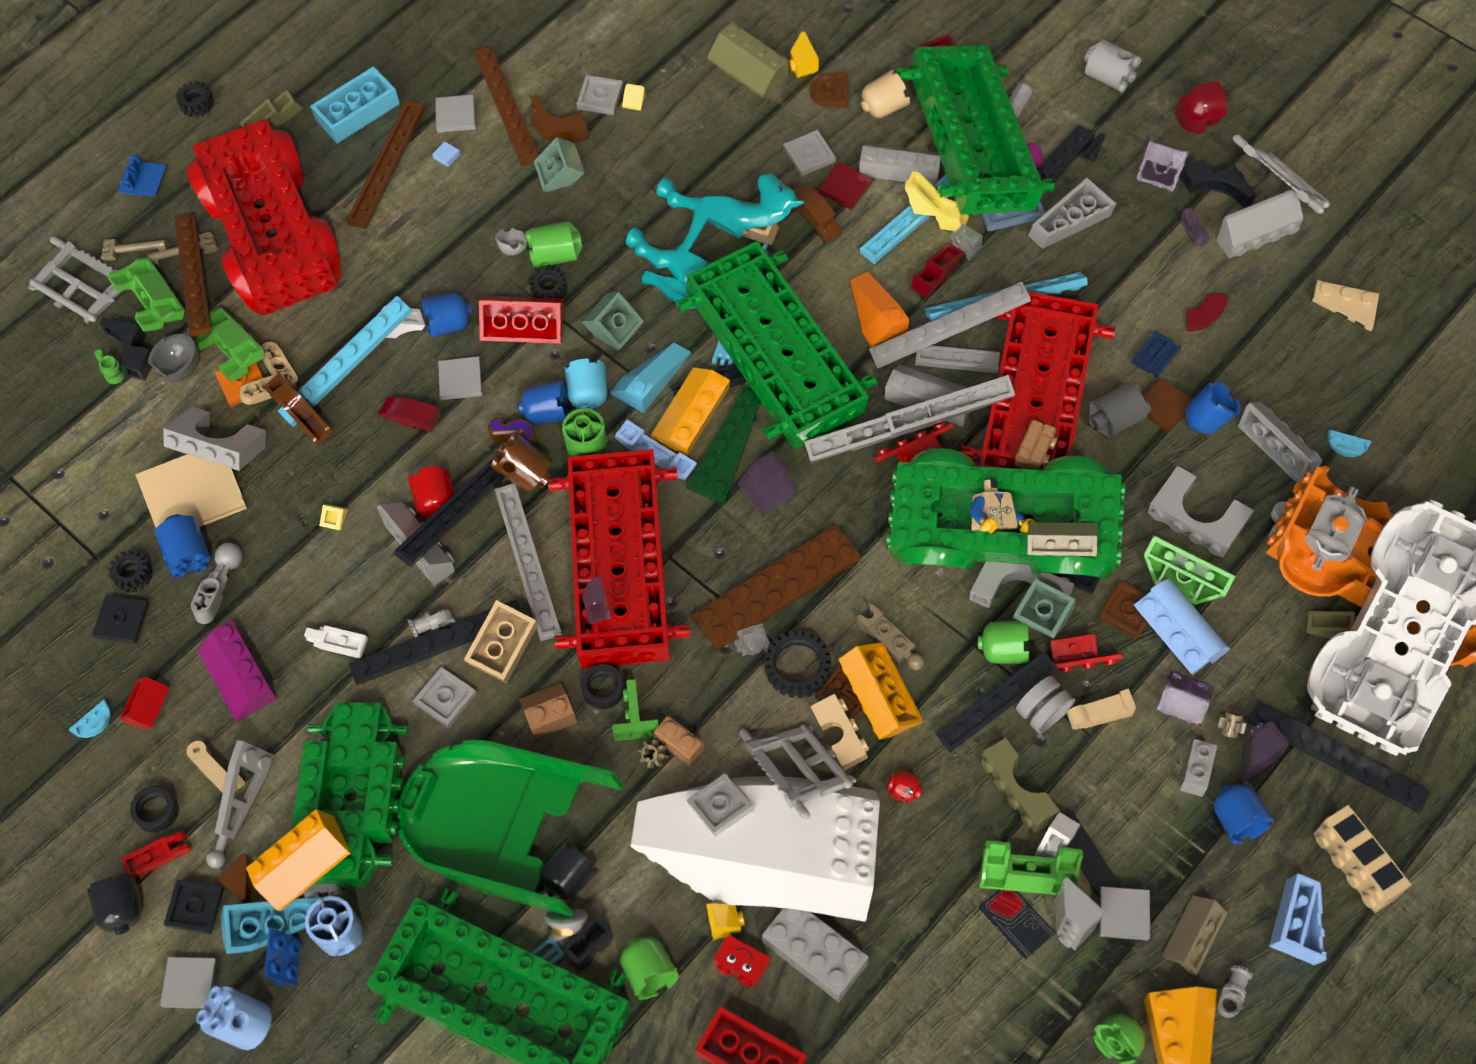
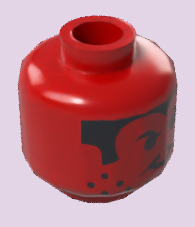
(904, 786)

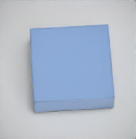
(446, 154)

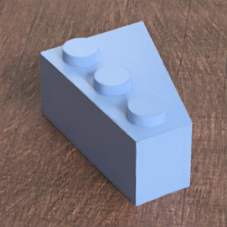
(1298, 921)

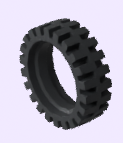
(797, 639)

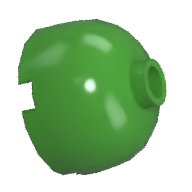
(1120, 1037)

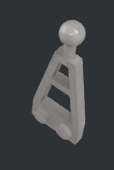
(253, 760)

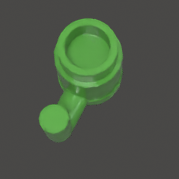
(109, 367)

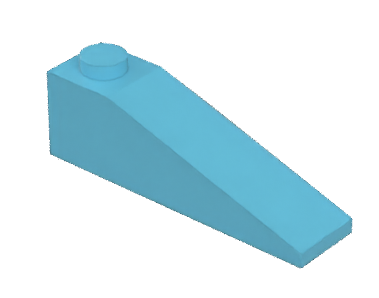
(647, 380)
(248, 924)

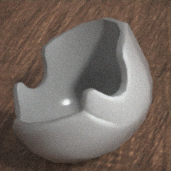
(511, 242)

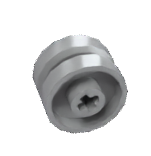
(1045, 704)

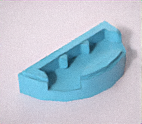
(1347, 444)
(93, 722)

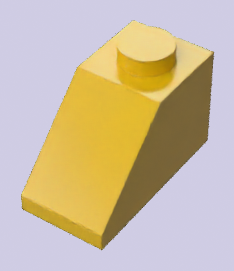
(803, 57)
(724, 920)

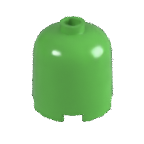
(1004, 642)
(647, 966)

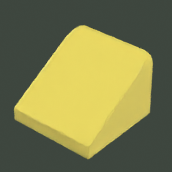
(634, 97)
(333, 516)

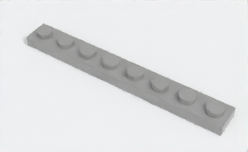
(950, 324)
(528, 562)

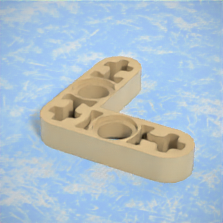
(287, 372)

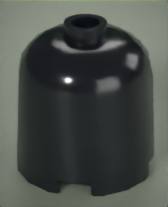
(566, 872)
(115, 903)

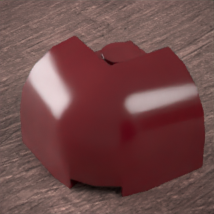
(1202, 107)

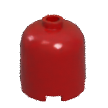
(430, 489)

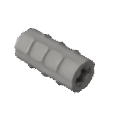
(1019, 98)

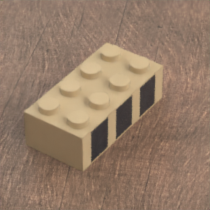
(1361, 859)

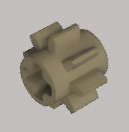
(1231, 723)
(658, 755)

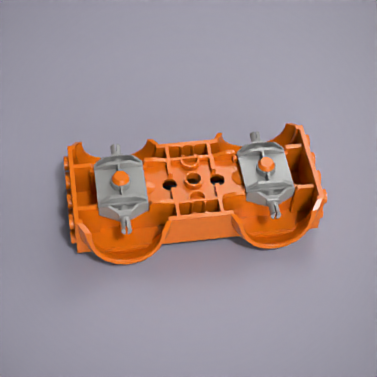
(1326, 545)

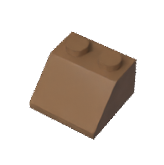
(548, 710)

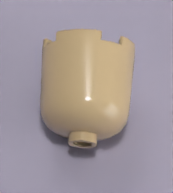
(884, 95)

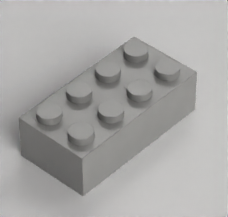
(815, 951)

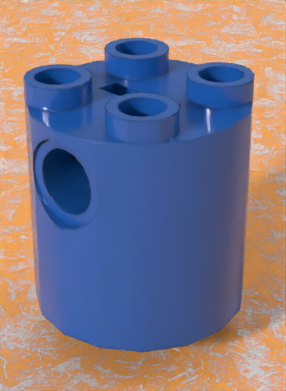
(182, 545)

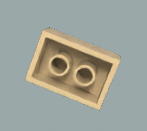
(501, 641)

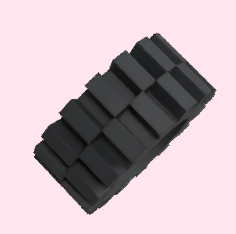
(192, 91)
(548, 276)
(125, 561)

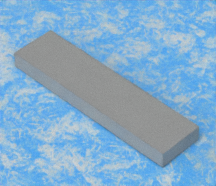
(958, 359)

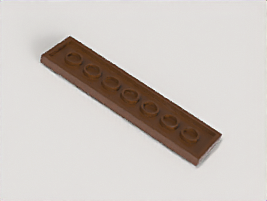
(776, 587)

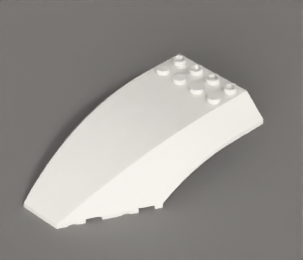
(771, 852)

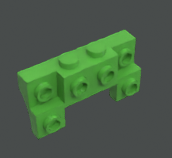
(152, 292)
(233, 342)
(1027, 873)

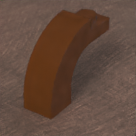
(549, 127)
(817, 212)

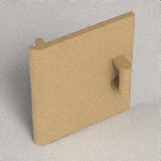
(192, 489)

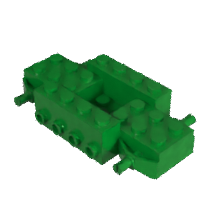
(357, 760)

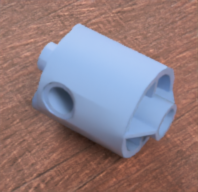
(334, 926)
(235, 1018)

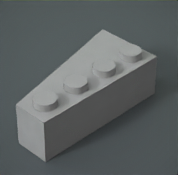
(1073, 213)

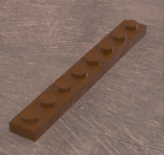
(506, 105)
(385, 165)
(192, 275)

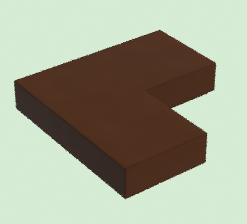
(840, 685)

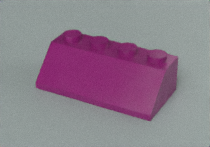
(235, 671)

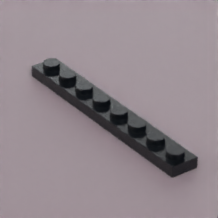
(448, 515)
(420, 648)
(1342, 758)

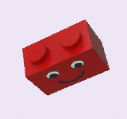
(741, 962)

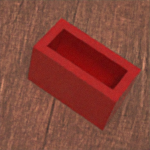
(144, 703)

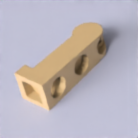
(1102, 711)
(202, 758)

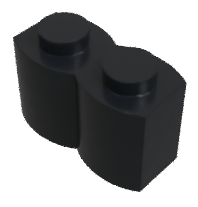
(583, 947)

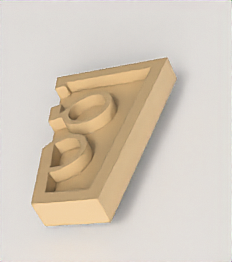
(1352, 302)

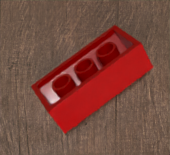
(521, 319)

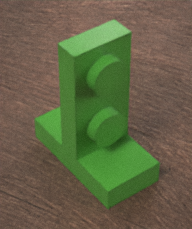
(633, 727)

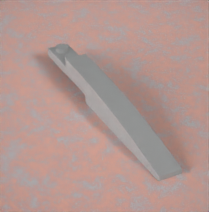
(910, 419)

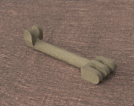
(206, 243)
(112, 247)

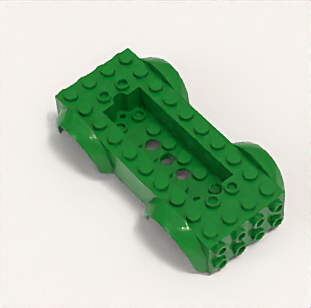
(935, 526)

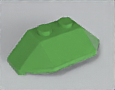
(1192, 574)

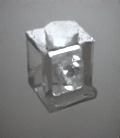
(966, 240)
(751, 640)

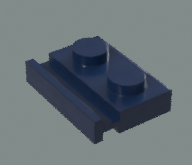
(1156, 354)

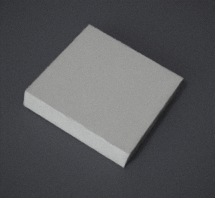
(599, 94)
(455, 113)
(809, 153)
(460, 378)
(444, 697)
(720, 805)
(1125, 913)
(188, 982)

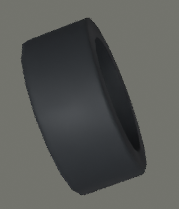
(601, 670)
(142, 798)

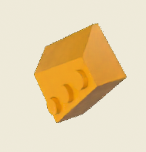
(1182, 1024)

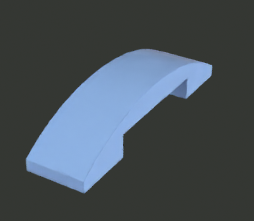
(635, 440)

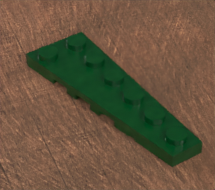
(721, 460)

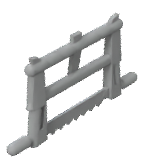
(1305, 191)
(54, 268)
(783, 739)

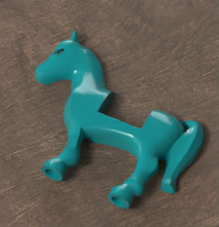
(721, 211)

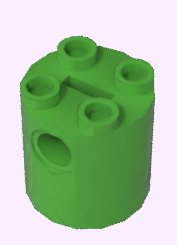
(554, 244)
(584, 433)

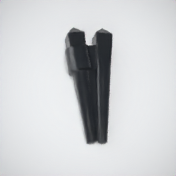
(1093, 148)

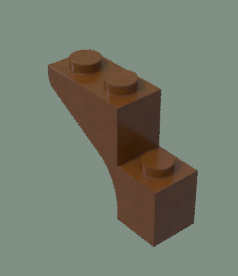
(298, 408)

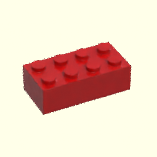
(739, 1042)

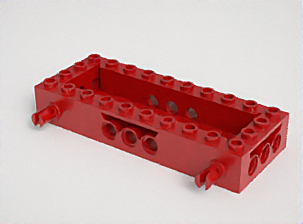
(1056, 389)
(643, 630)

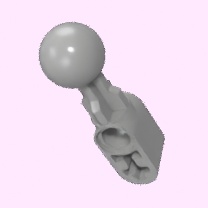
(206, 604)

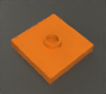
(232, 389)

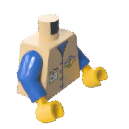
(995, 511)

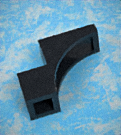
(1229, 181)
(135, 356)

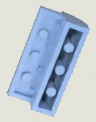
(1181, 626)

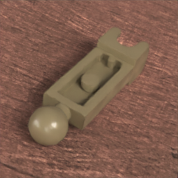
(894, 640)

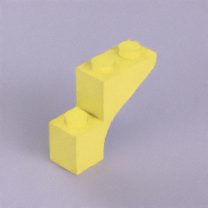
(926, 201)

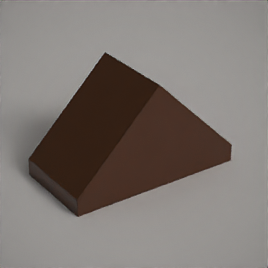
(237, 878)

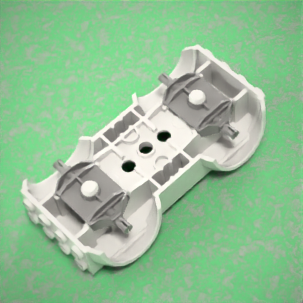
(1359, 674)

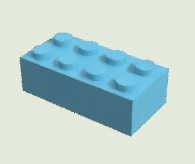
(355, 104)

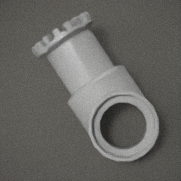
(431, 622)
(1234, 990)

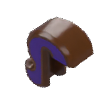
(500, 431)

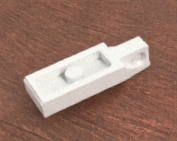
(337, 641)

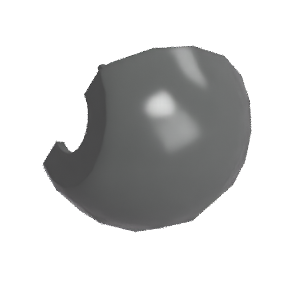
(175, 357)

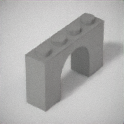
(236, 451)
(1214, 536)
(997, 574)

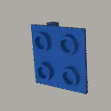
(141, 177)
(282, 958)

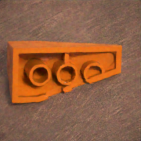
(878, 312)

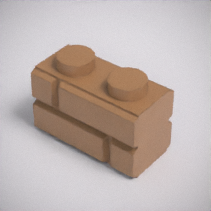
(1035, 446)
(679, 741)

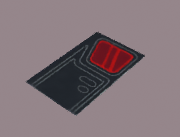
(1017, 921)

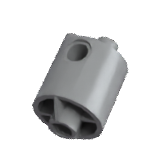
(1111, 65)

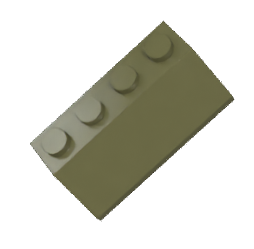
(748, 60)

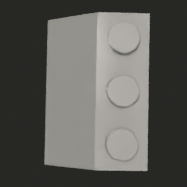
(1075, 915)

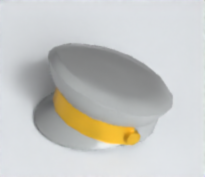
(564, 926)

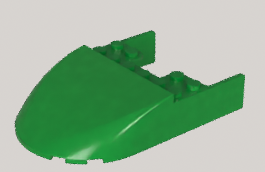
(479, 811)

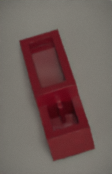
(936, 270)
(410, 413)

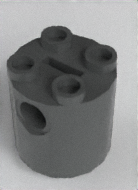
(1117, 410)

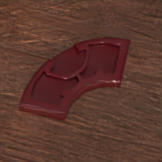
(1207, 313)

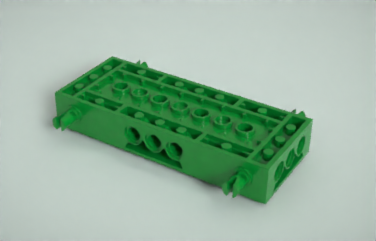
(1003, 171)
(758, 347)
(512, 979)

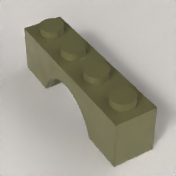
(1036, 808)

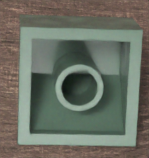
(558, 165)
(613, 320)
(1045, 608)

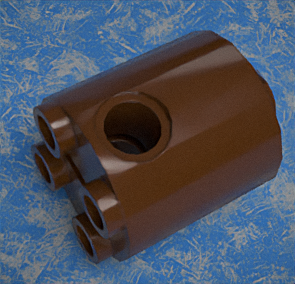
(522, 463)

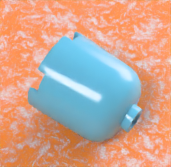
(586, 383)

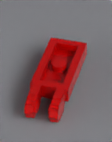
(155, 855)

